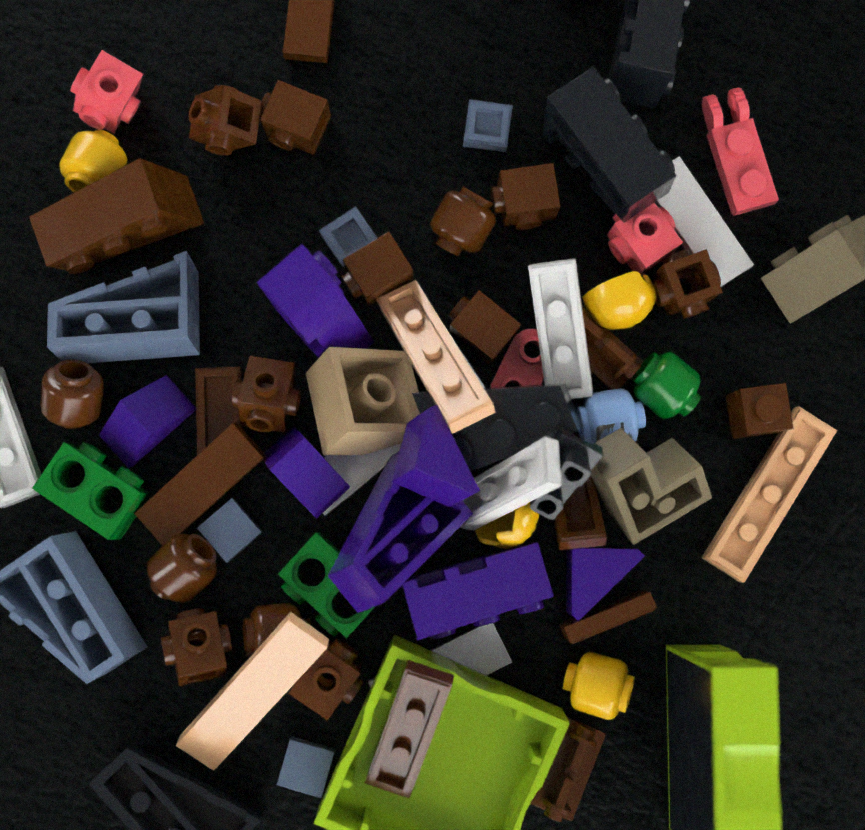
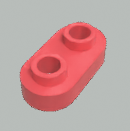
(517, 366)

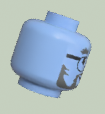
(609, 412)

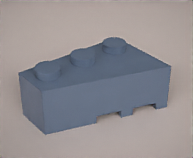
(130, 319)
(70, 607)

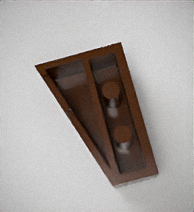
(115, 216)

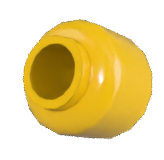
(91, 158)
(599, 685)

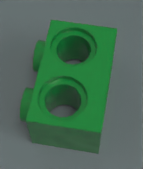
(88, 499)
(321, 595)

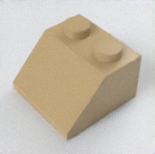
(361, 399)

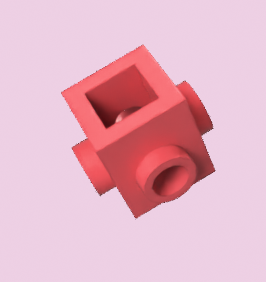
(106, 93)
(644, 238)

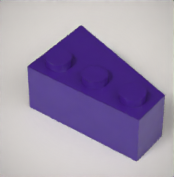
(313, 303)
(391, 540)
(477, 591)

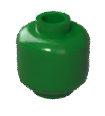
(667, 385)

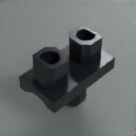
(576, 463)

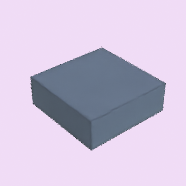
(487, 125)
(347, 234)
(230, 530)
(306, 767)

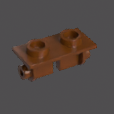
(608, 356)
(569, 771)

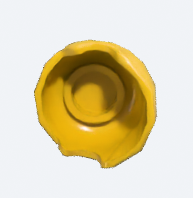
(621, 301)
(509, 529)

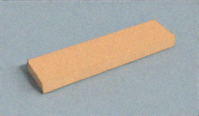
(435, 357)
(769, 495)
(252, 691)

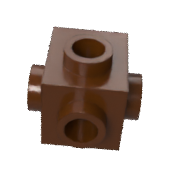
(224, 119)
(696, 273)
(267, 395)
(196, 662)
(325, 691)

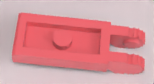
(738, 155)

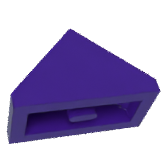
(145, 420)
(432, 461)
(305, 472)
(593, 574)

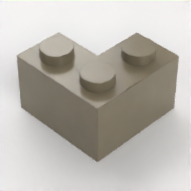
(821, 271)
(647, 488)

